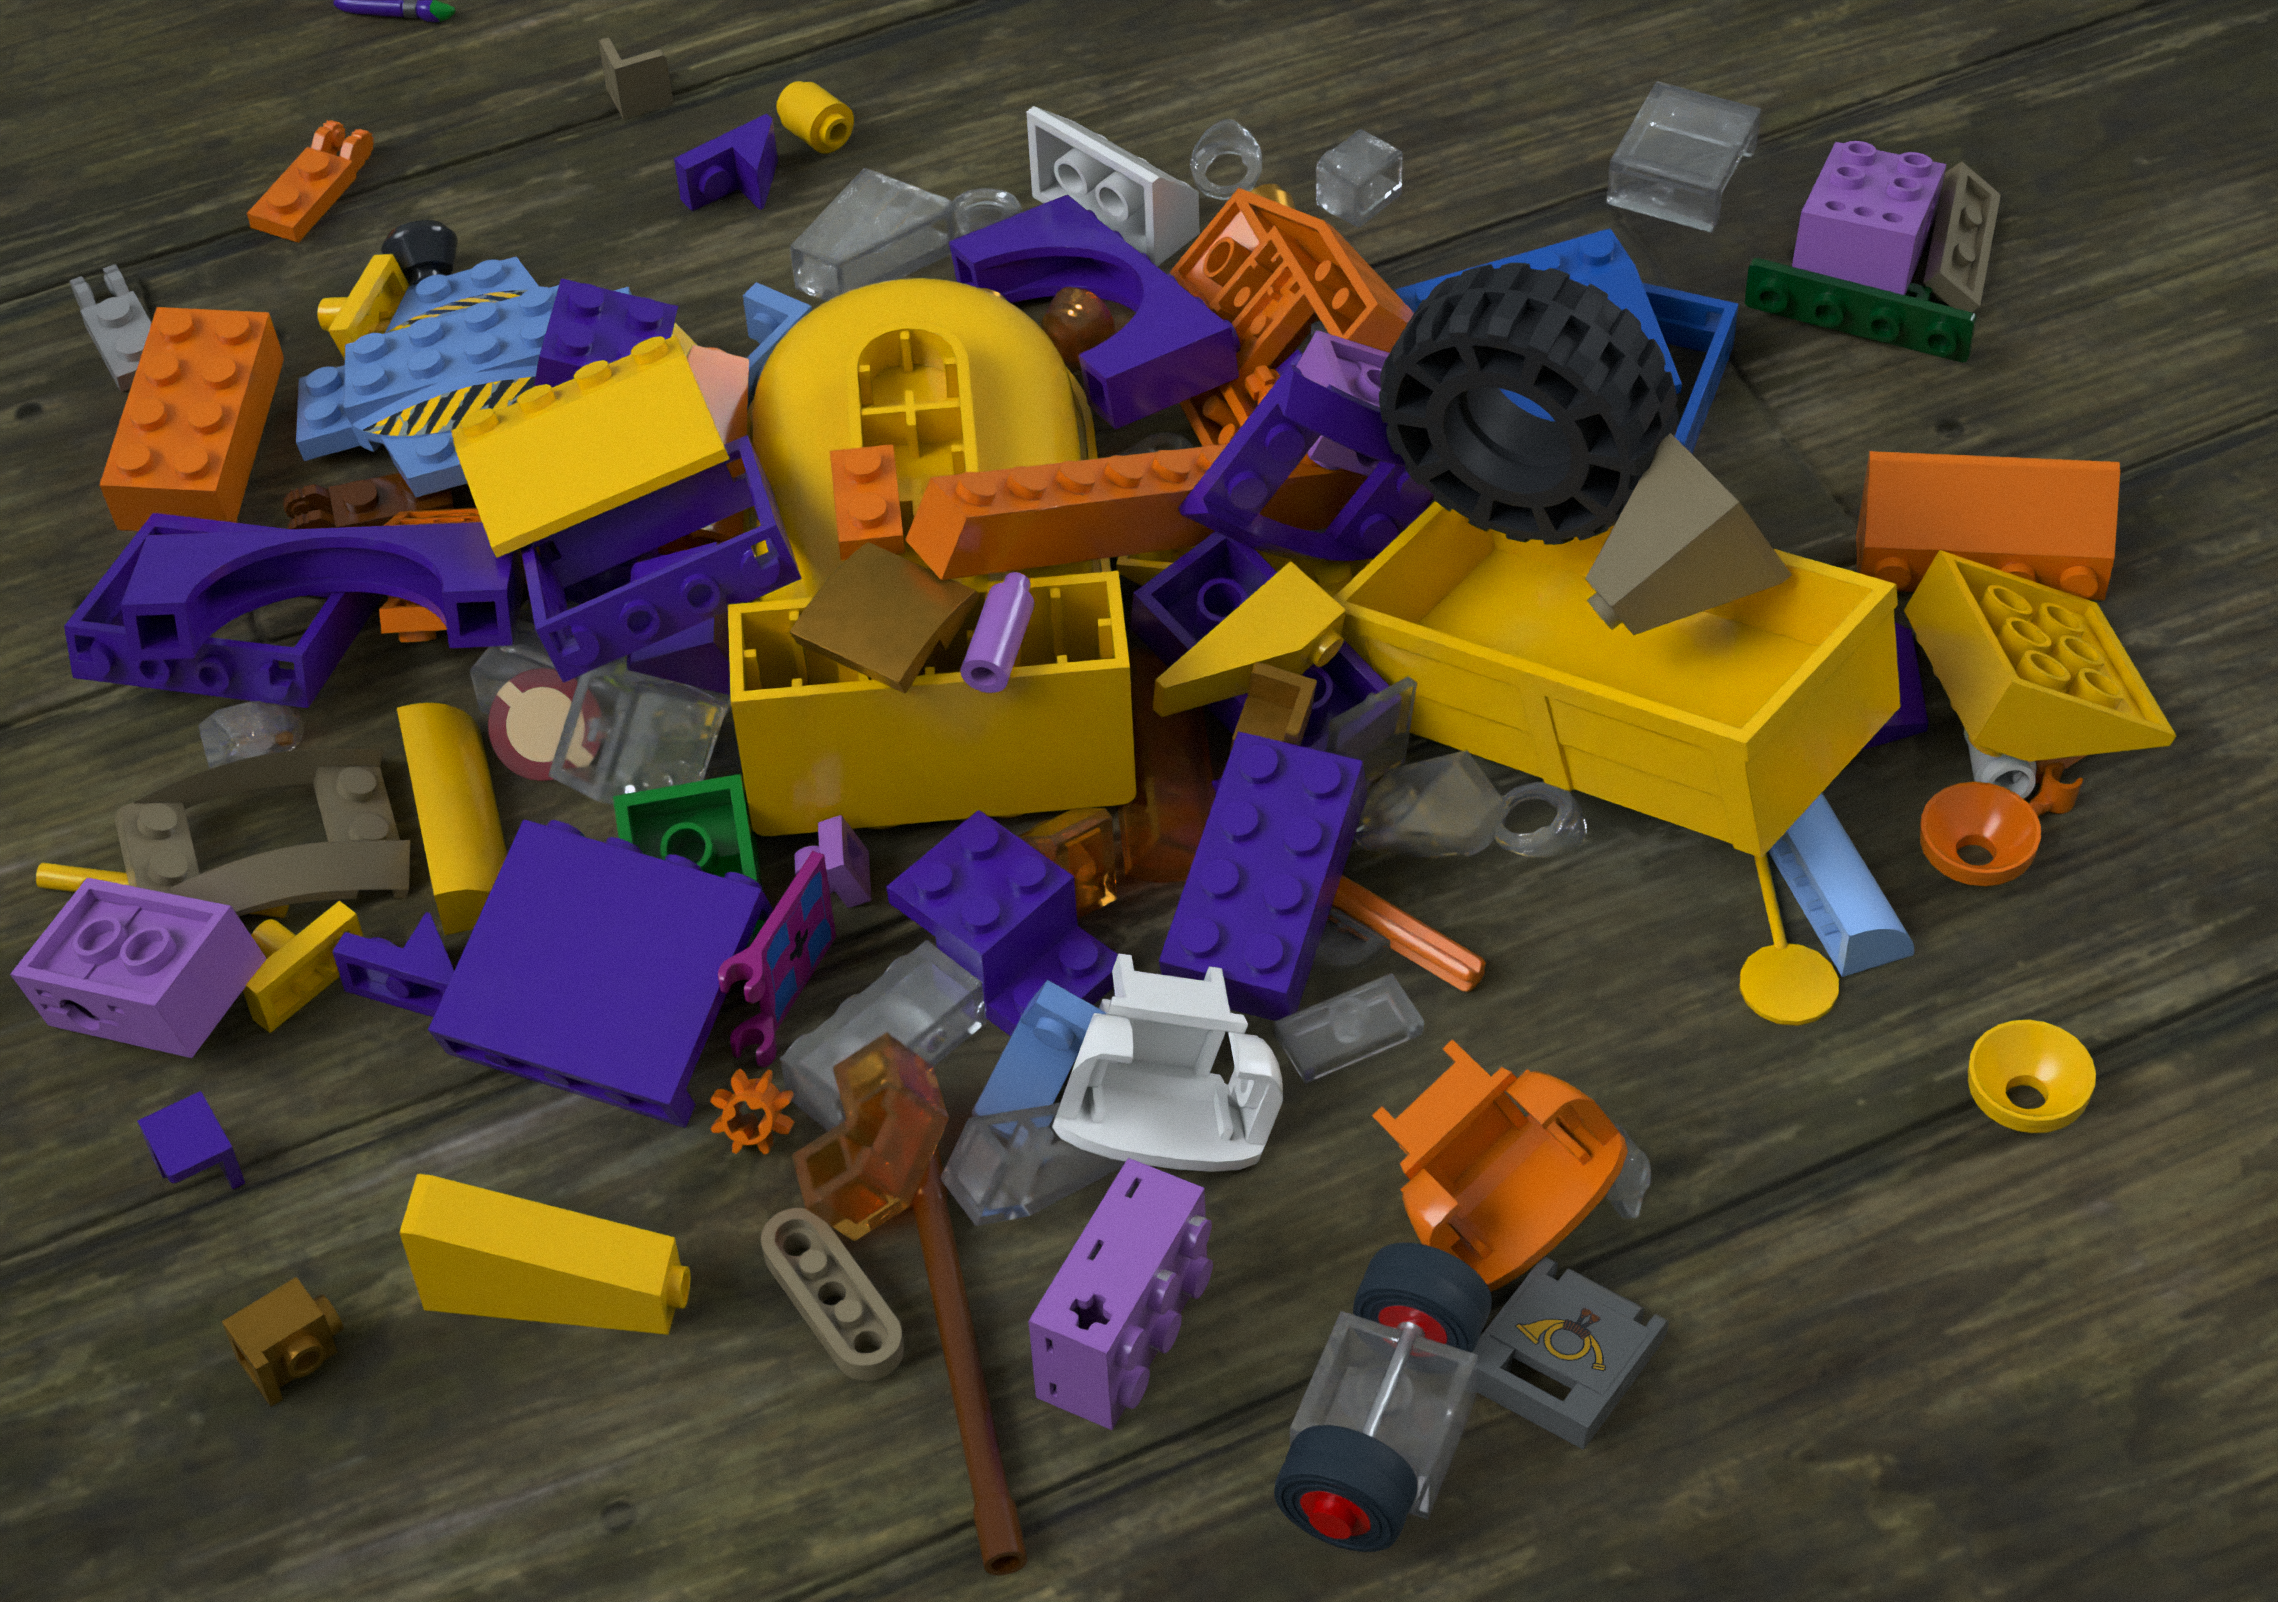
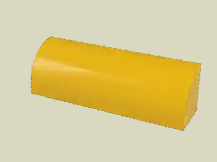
(454, 809)

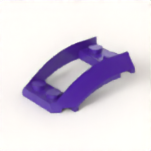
(1272, 446)

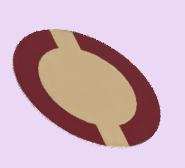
(529, 721)

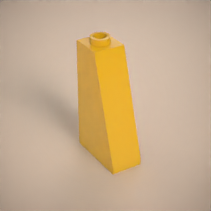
(537, 1261)

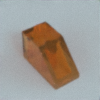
(1084, 847)

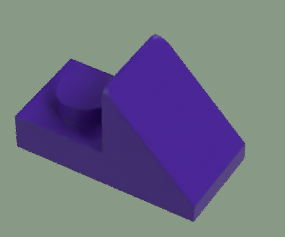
(730, 162)
(394, 975)

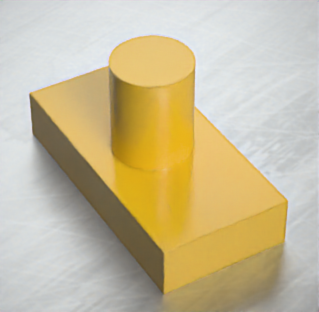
(369, 304)
(296, 964)

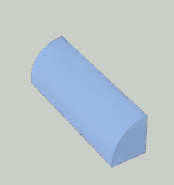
(1839, 892)

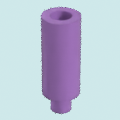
(998, 634)

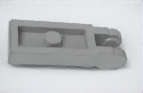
(115, 325)

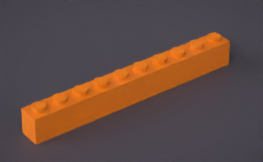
(1093, 510)

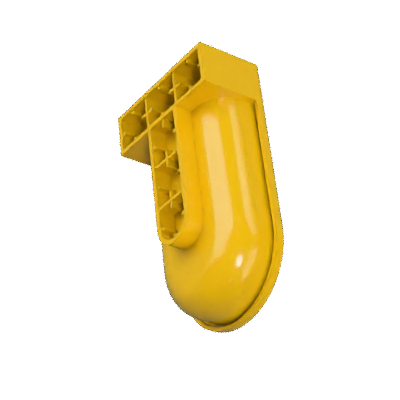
(956, 390)

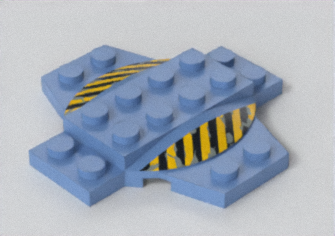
(446, 354)

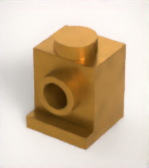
(283, 1337)

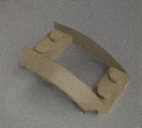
(354, 808)

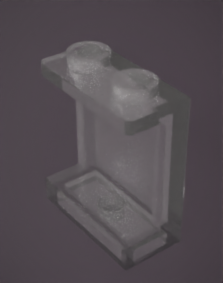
(1681, 155)

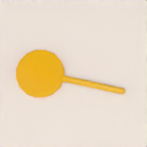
(1785, 979)

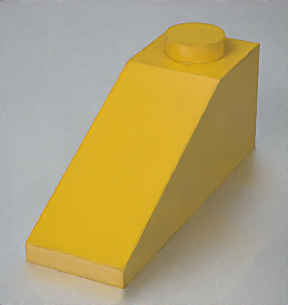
(1281, 624)

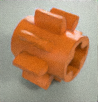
(746, 1128)

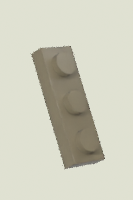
(1962, 239)

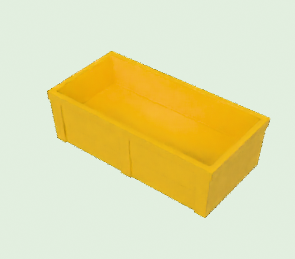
(1696, 722)

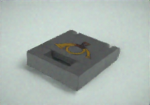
(1573, 1336)

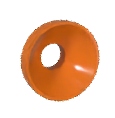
(1981, 817)

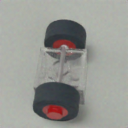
(1386, 1400)

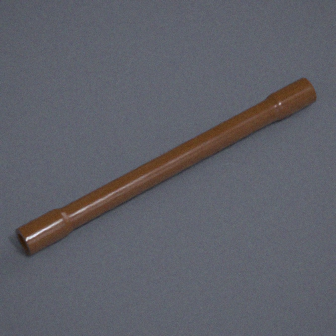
(993, 1509)

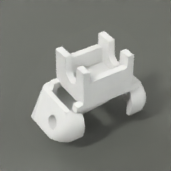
(1148, 1084)

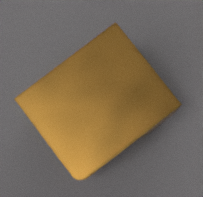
(1277, 705)

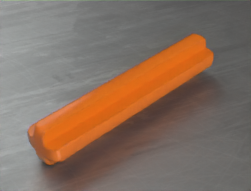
(1411, 937)

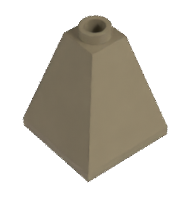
(1679, 548)

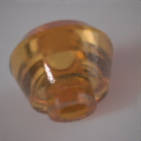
(1077, 322)

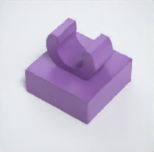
(845, 861)

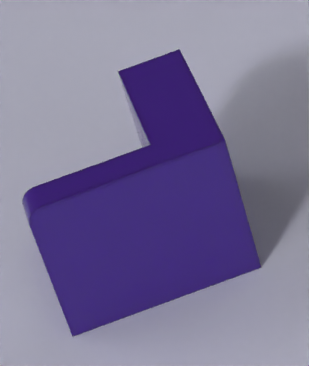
(189, 1140)

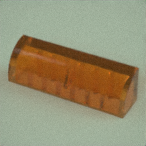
(1172, 782)

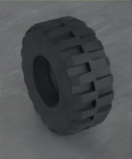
(1558, 349)

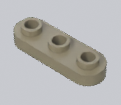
(829, 1272)

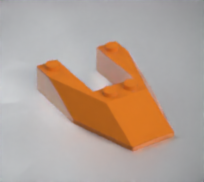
(1271, 279)

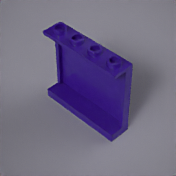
(597, 969)

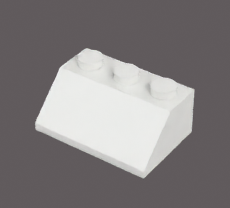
(1122, 190)

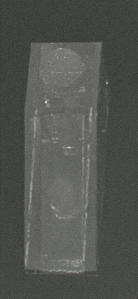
(1017, 1165)

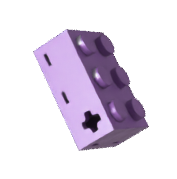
(1121, 1294)

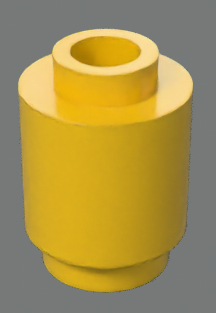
(815, 116)

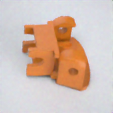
(1500, 1182)

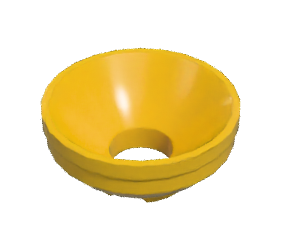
(2036, 1057)

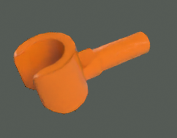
(2052, 794)

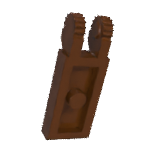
(358, 503)

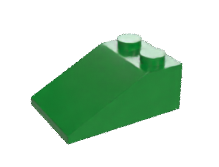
(695, 821)

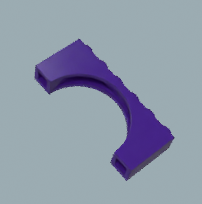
(1158, 358)
(203, 580)

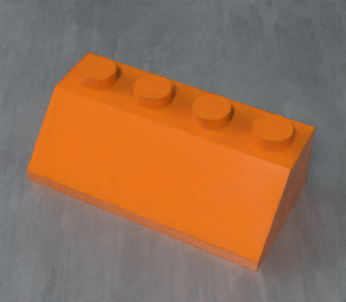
(2009, 513)

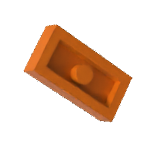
(866, 499)

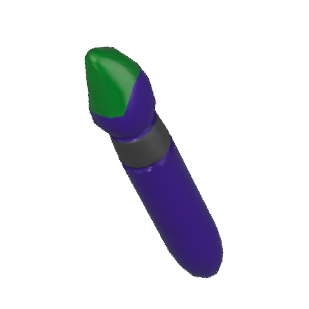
(425, 9)

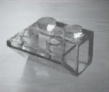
(634, 733)

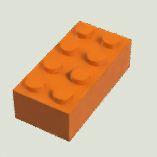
(193, 416)

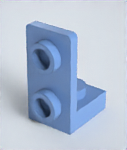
(768, 320)
(1038, 1052)

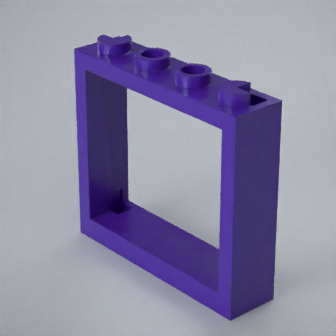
(671, 596)
(221, 666)

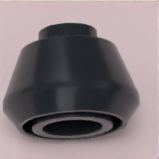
(422, 249)

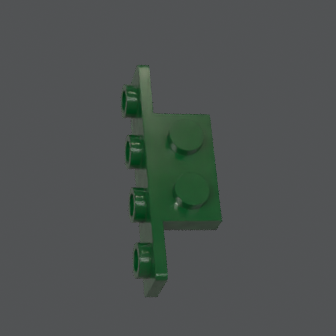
(1861, 309)

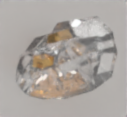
(250, 731)

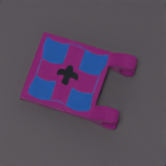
(782, 958)

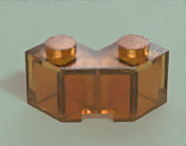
(878, 1155)

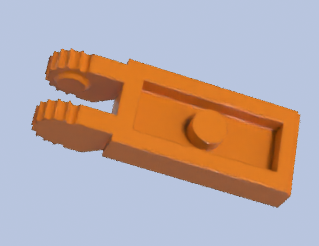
(312, 182)

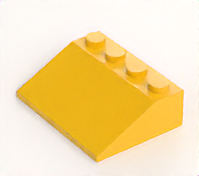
(587, 444)
(2030, 665)

